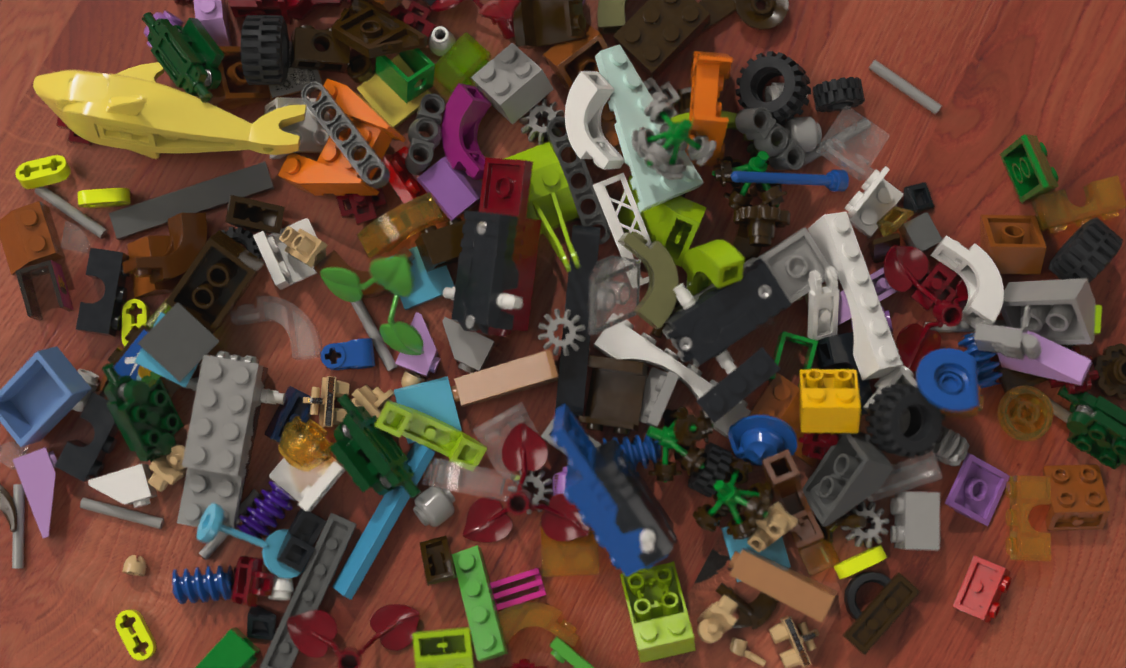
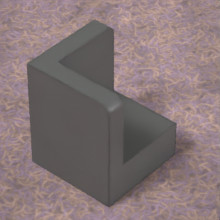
(920, 232)

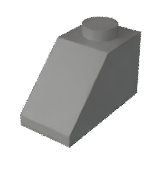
(467, 347)

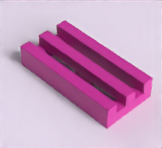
(538, 582)

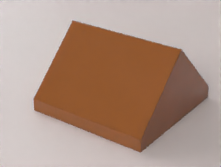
(151, 247)

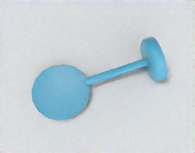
(212, 523)

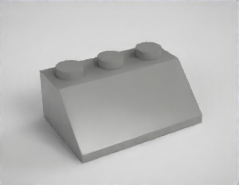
(1059, 309)

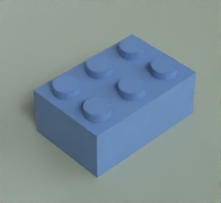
(40, 396)

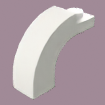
(583, 120)
(980, 277)

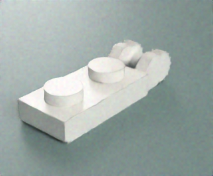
(823, 304)

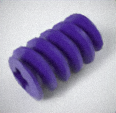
(266, 511)

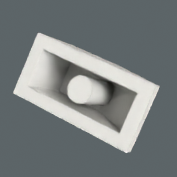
(127, 485)

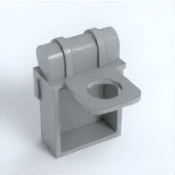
(1007, 340)

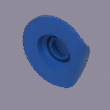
(949, 379)
(760, 438)

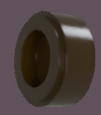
(360, 69)

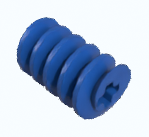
(985, 366)
(640, 451)
(202, 585)

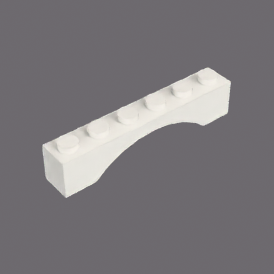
(873, 342)
(625, 344)

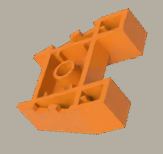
(706, 82)
(332, 170)

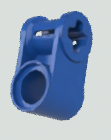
(354, 354)

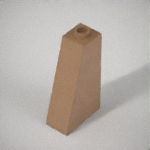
(505, 379)
(782, 583)

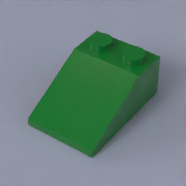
(1029, 168)

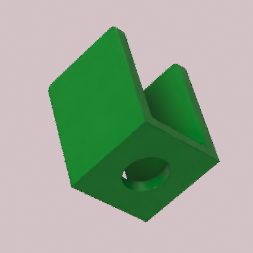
(399, 82)
(796, 339)

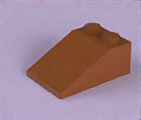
(781, 401)

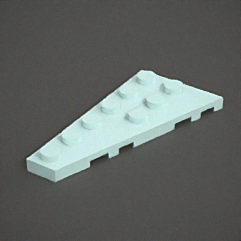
(629, 104)

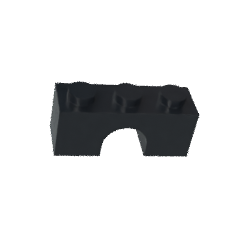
(104, 316)
(838, 353)
(738, 385)
(86, 460)

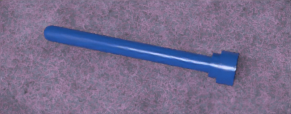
(834, 180)

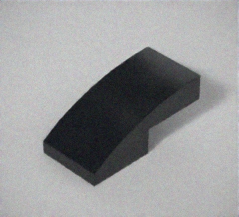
(300, 539)

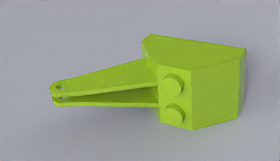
(550, 198)

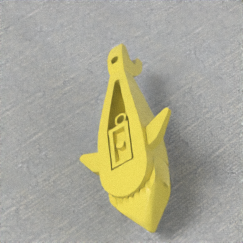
(153, 119)

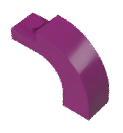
(460, 129)

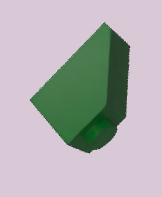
(231, 652)

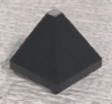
(917, 198)
(261, 624)

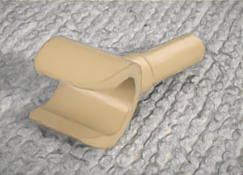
(739, 646)

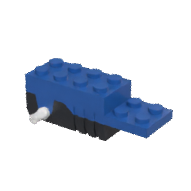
(613, 498)

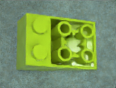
(670, 223)
(658, 612)
(444, 648)

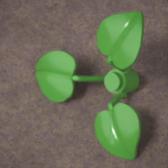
(393, 275)

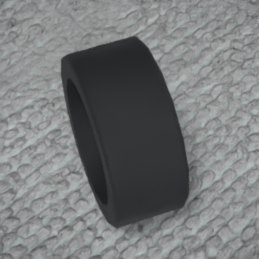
(855, 584)

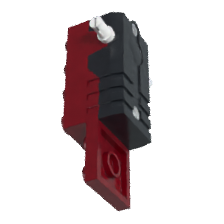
(497, 254)

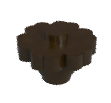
(761, 223)
(1112, 371)

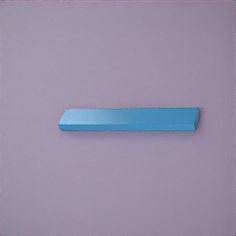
(380, 526)

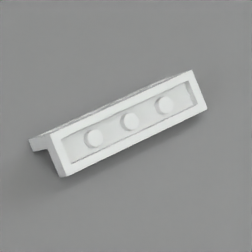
(612, 215)

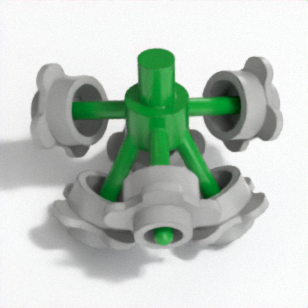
(673, 137)

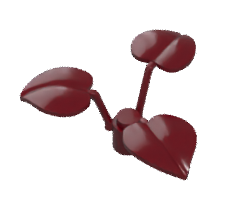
(499, 12)
(902, 270)
(488, 520)
(315, 629)

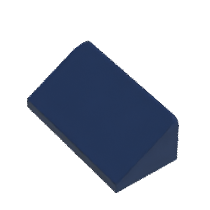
(286, 413)

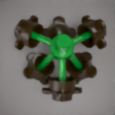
(769, 193)
(682, 428)
(730, 501)

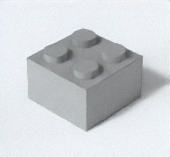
(512, 83)
(916, 520)

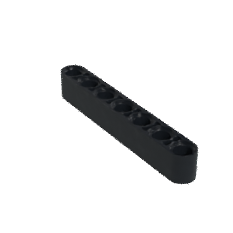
(574, 366)

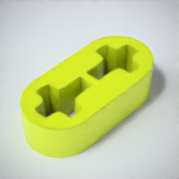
(43, 172)
(103, 197)
(128, 320)
(860, 561)
(129, 637)

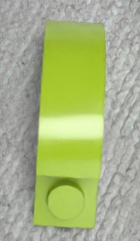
(712, 263)

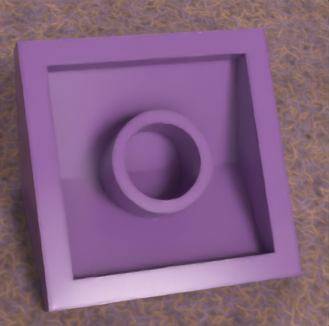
(451, 188)
(977, 490)

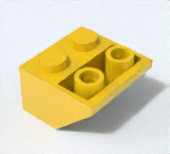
(829, 401)

